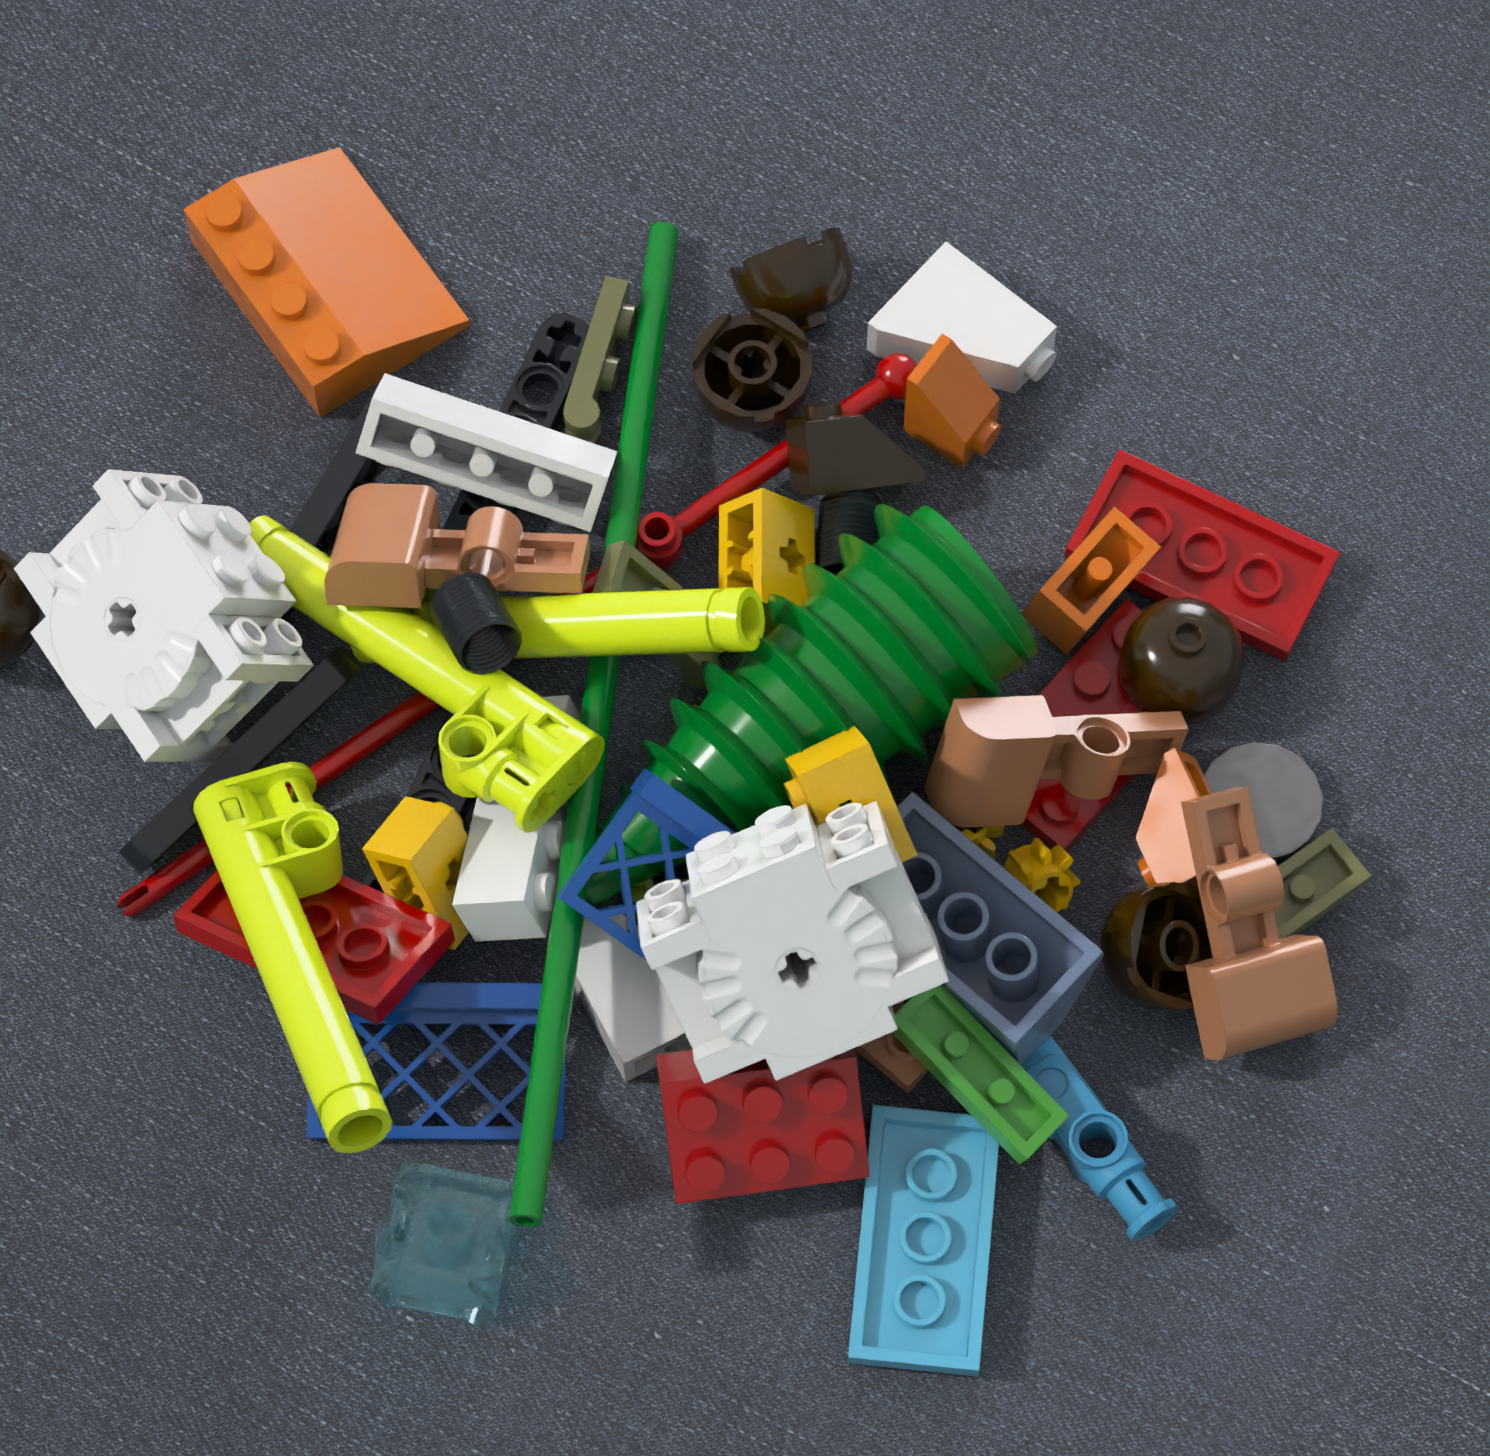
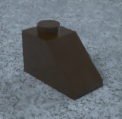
(843, 453)

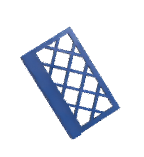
(673, 815)
(456, 1006)

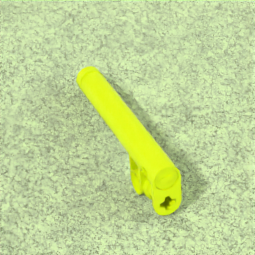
(630, 622)
(525, 746)
(269, 856)

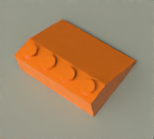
(323, 275)

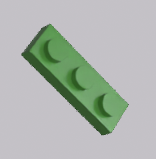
(978, 1072)

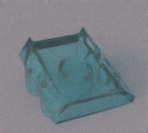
(444, 1243)

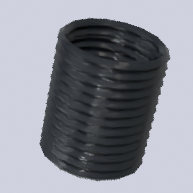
(844, 513)
(475, 623)

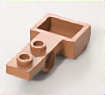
(396, 549)
(1004, 745)
(1256, 984)

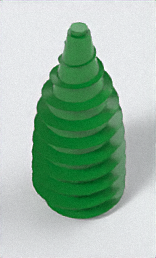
(867, 650)

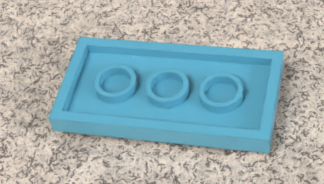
(924, 1242)

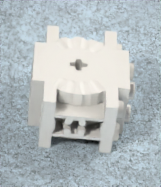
(164, 616)
(789, 940)

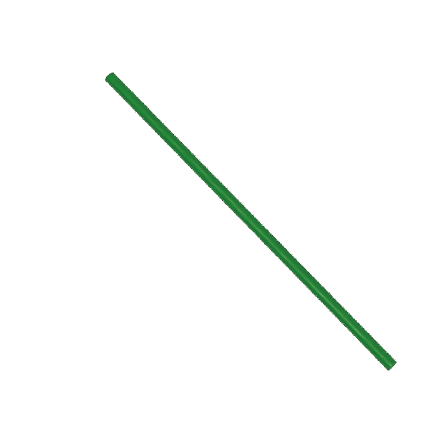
(596, 714)

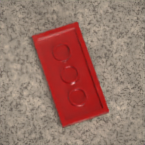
(1215, 552)
(1083, 687)
(366, 937)

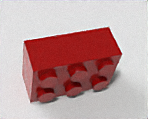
(761, 1132)

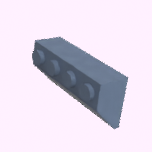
(1000, 944)

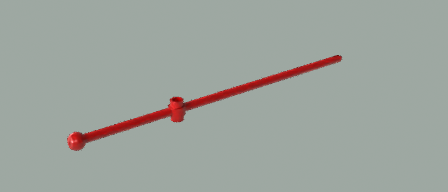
(657, 539)

